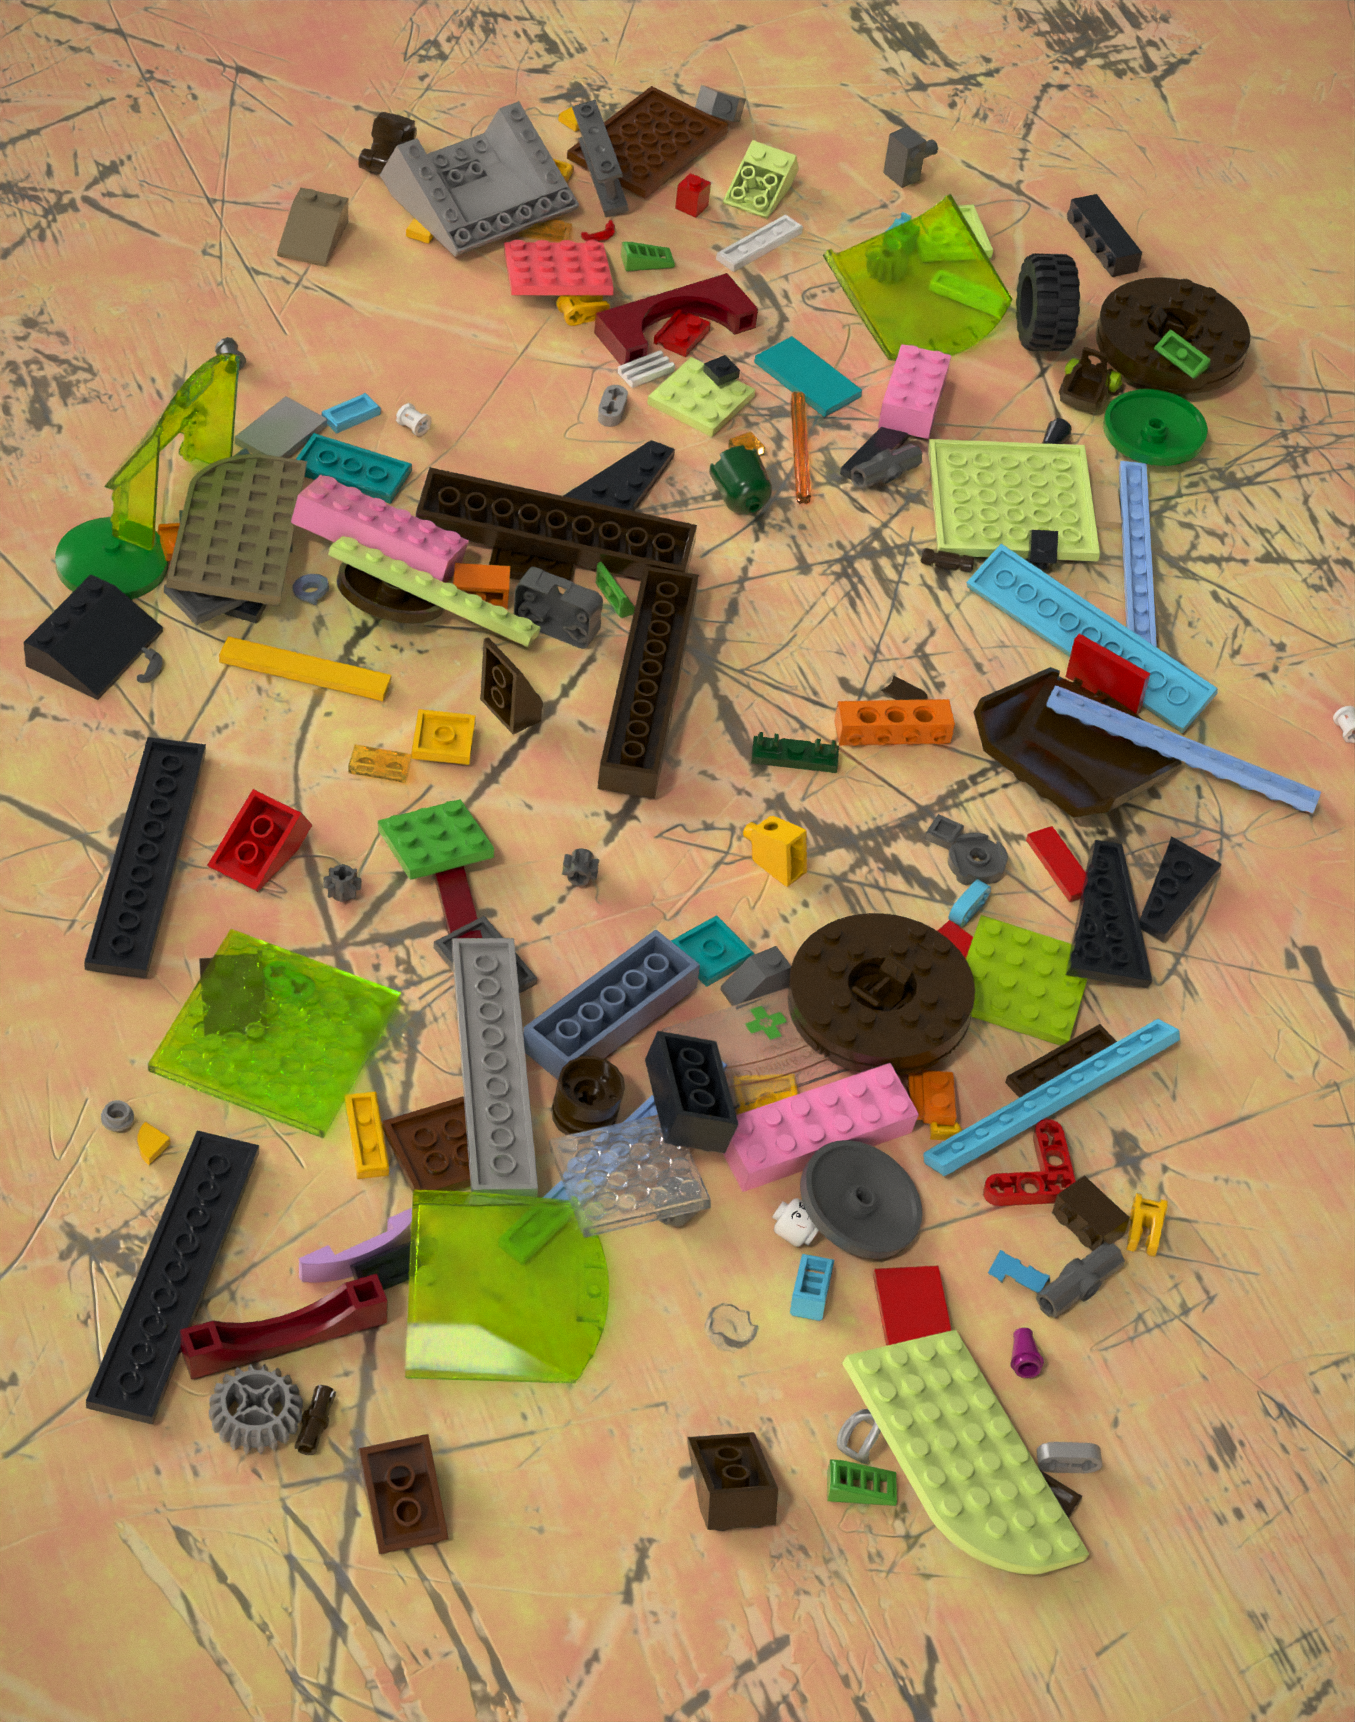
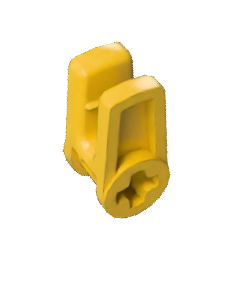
(582, 308)
(1147, 1214)

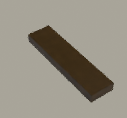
(1059, 1060)

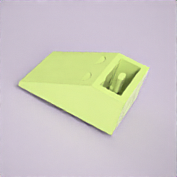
(762, 179)

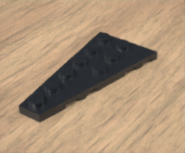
(627, 480)

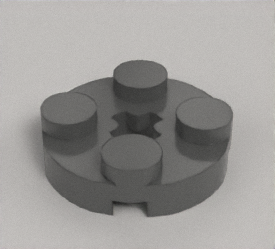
(968, 870)

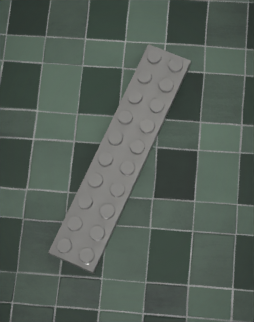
(493, 1067)

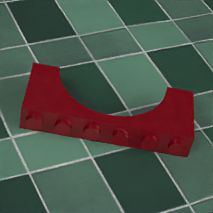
(713, 299)

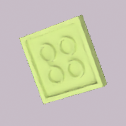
(697, 400)

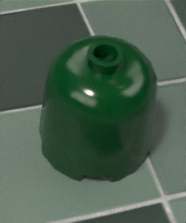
(741, 480)

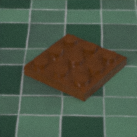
(432, 1146)

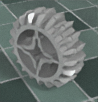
(254, 1422)

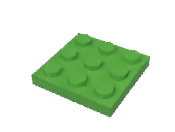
(435, 839)

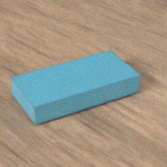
(351, 413)

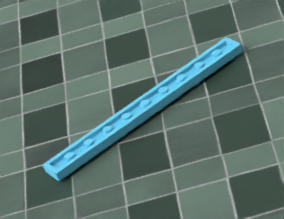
(1050, 1097)

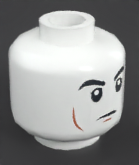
(794, 1223)

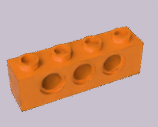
(894, 722)

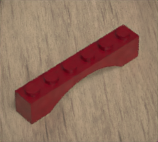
(226, 1345)

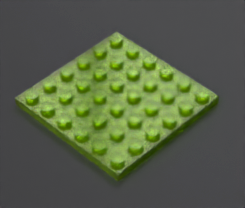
(275, 1033)

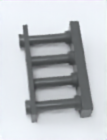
(600, 158)

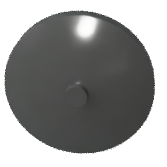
(861, 1199)

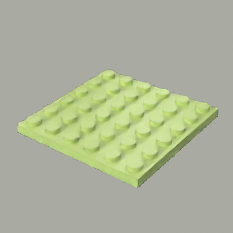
(1005, 489)

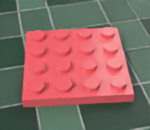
(557, 268)

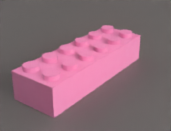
(344, 511)
(787, 1133)

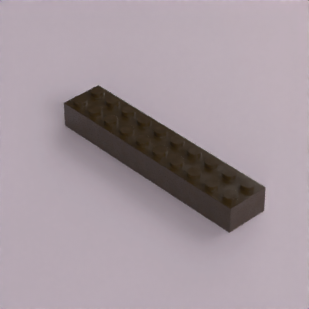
(554, 525)
(648, 683)

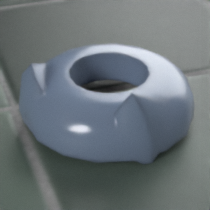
(309, 581)

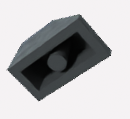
(720, 104)
(758, 977)

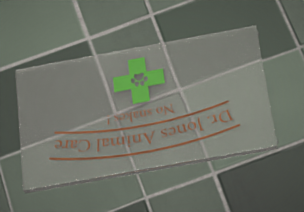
(760, 1048)

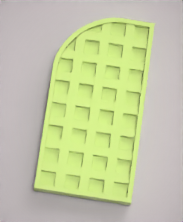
(964, 1454)

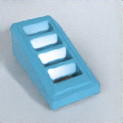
(811, 1287)

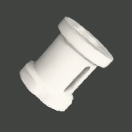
(417, 429)
(1347, 725)

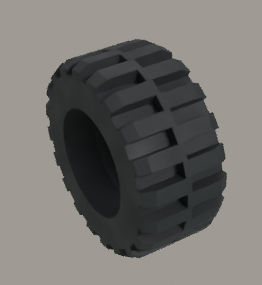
(1047, 302)

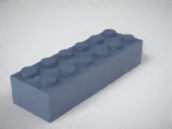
(612, 1004)

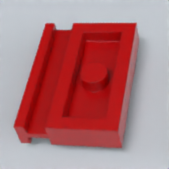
(682, 333)

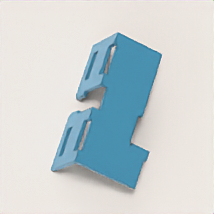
(1012, 1267)

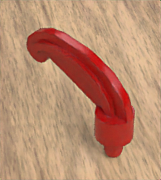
(602, 235)

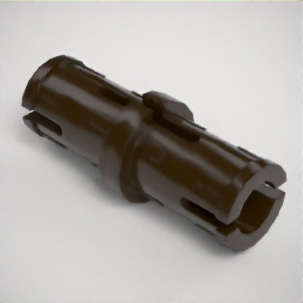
(315, 1420)

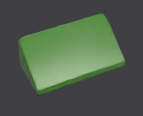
(1182, 354)
(613, 592)

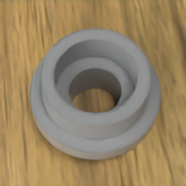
(117, 1109)

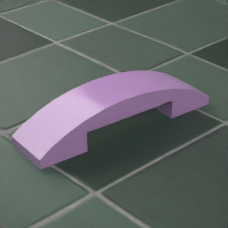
(326, 1266)

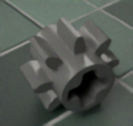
(580, 866)
(342, 883)

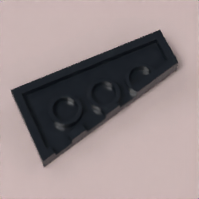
(1176, 888)

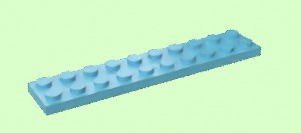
(1060, 615)

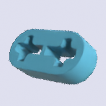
(969, 903)

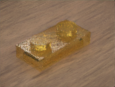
(550, 231)
(380, 763)

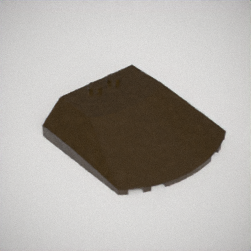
(1061, 757)

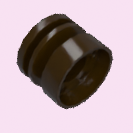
(587, 1095)

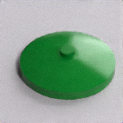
(1155, 427)
(94, 551)

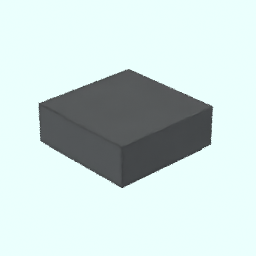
(944, 832)

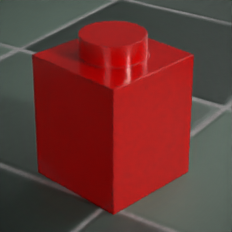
(693, 195)

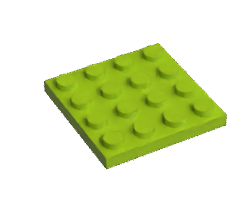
(1023, 981)

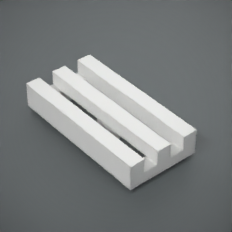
(644, 367)

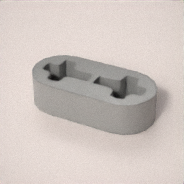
(616, 406)
(1069, 1457)

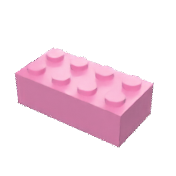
(914, 391)

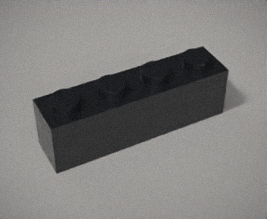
(1104, 235)

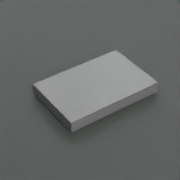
(281, 429)

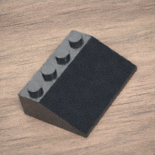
(91, 638)

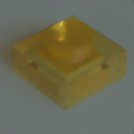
(749, 440)

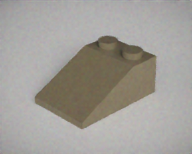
(313, 227)

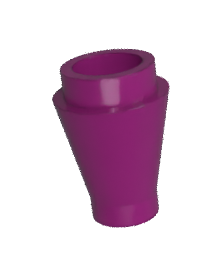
(1026, 1356)

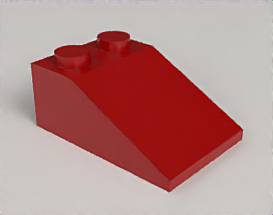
(259, 841)

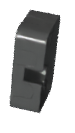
(566, 616)

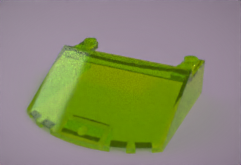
(205, 415)

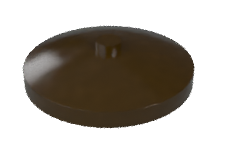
(383, 598)

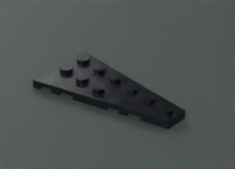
(1107, 927)

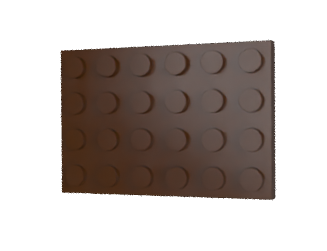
(656, 139)

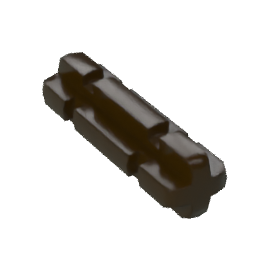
(947, 560)

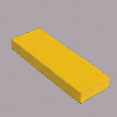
(366, 1135)

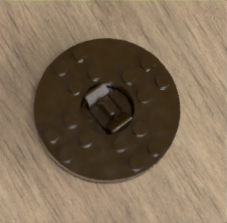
(1143, 313)
(881, 993)

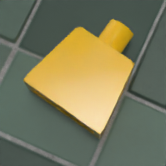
(779, 848)

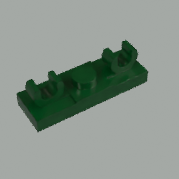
(795, 753)

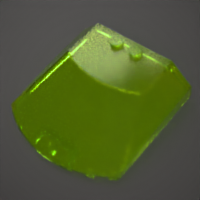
(923, 283)
(502, 1289)

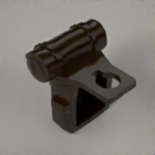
(387, 133)

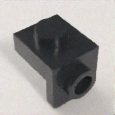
(1043, 548)

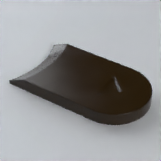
(902, 690)

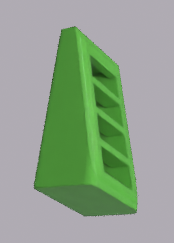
(645, 257)
(850, 1494)

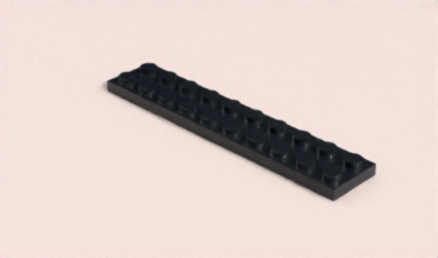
(145, 858)
(172, 1278)

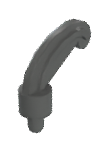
(154, 666)

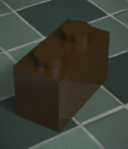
(1090, 1214)

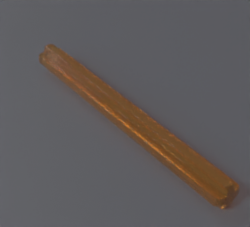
(800, 447)

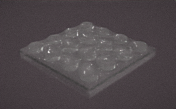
(627, 1176)

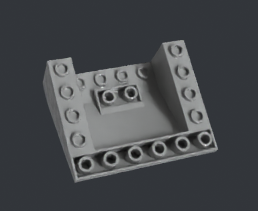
(480, 185)

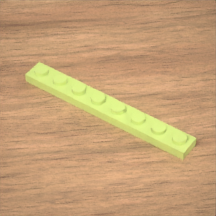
(435, 591)

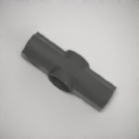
(886, 466)
(1080, 1279)

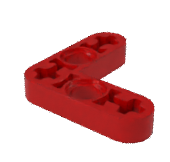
(1048, 1173)

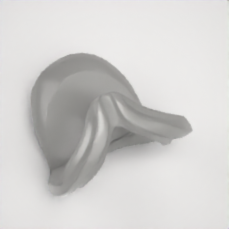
(846, 1431)

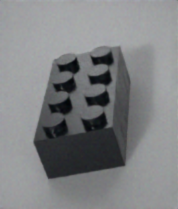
(691, 1092)

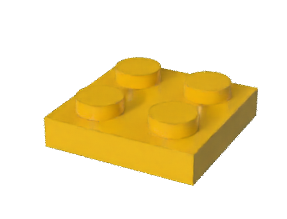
(443, 736)

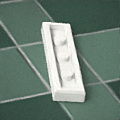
(759, 243)

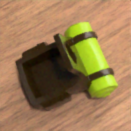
(1088, 384)

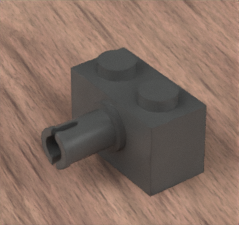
(906, 156)

